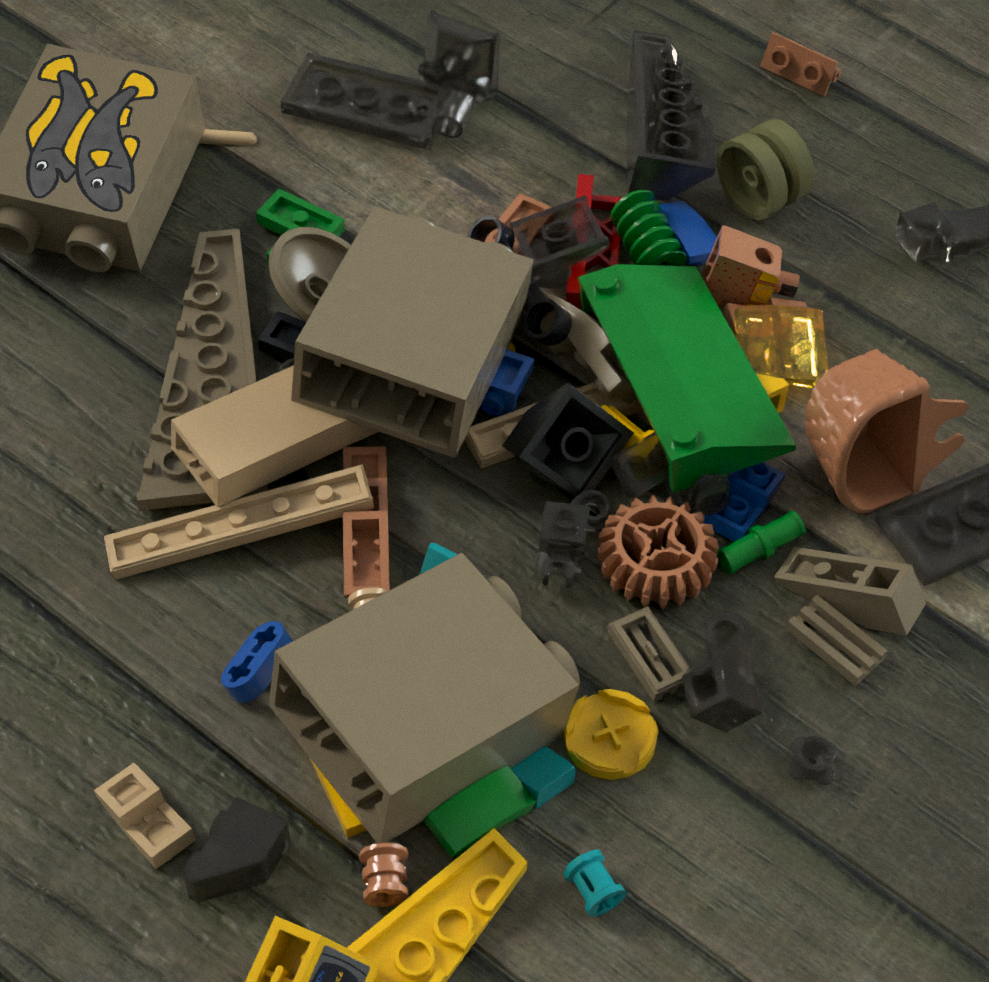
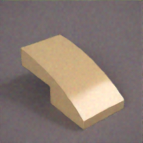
(145, 815)

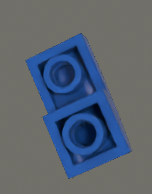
(690, 230)
(751, 495)

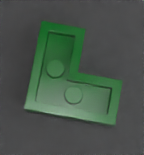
(288, 212)

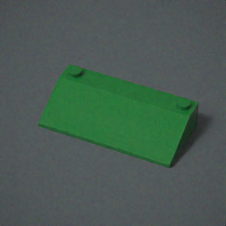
(685, 369)

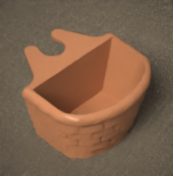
(877, 430)

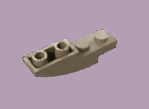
(592, 350)

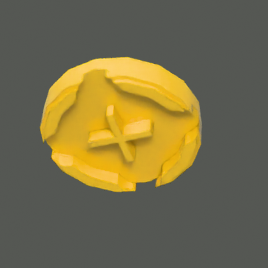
(610, 734)

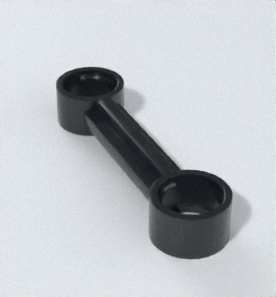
(536, 303)

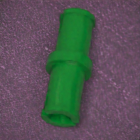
(761, 542)

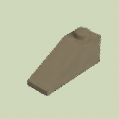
(862, 589)

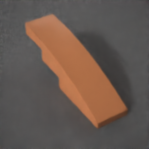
(367, 531)

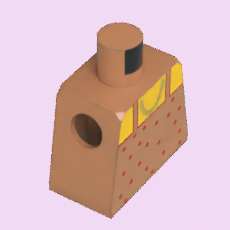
(746, 270)

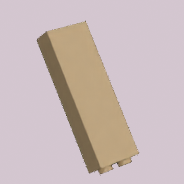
(256, 438)

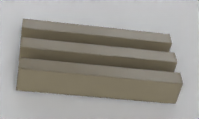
(841, 635)
(636, 662)

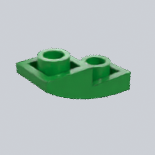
(479, 809)

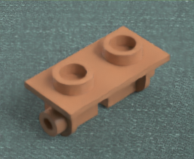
(800, 64)

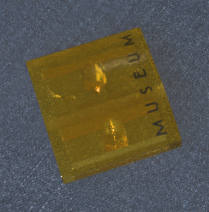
(783, 342)

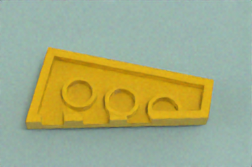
(445, 917)

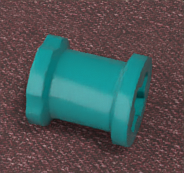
(594, 883)

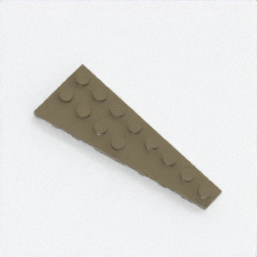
(207, 362)

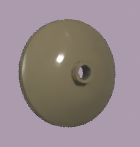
(303, 266)

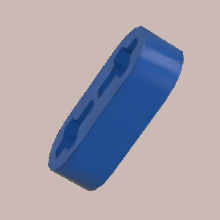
(252, 665)

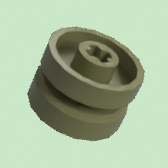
(765, 169)

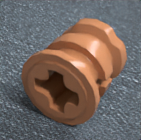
(384, 874)

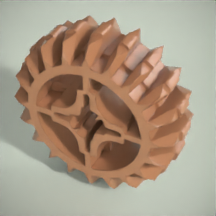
(666, 572)

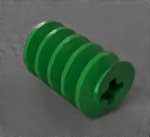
(645, 231)

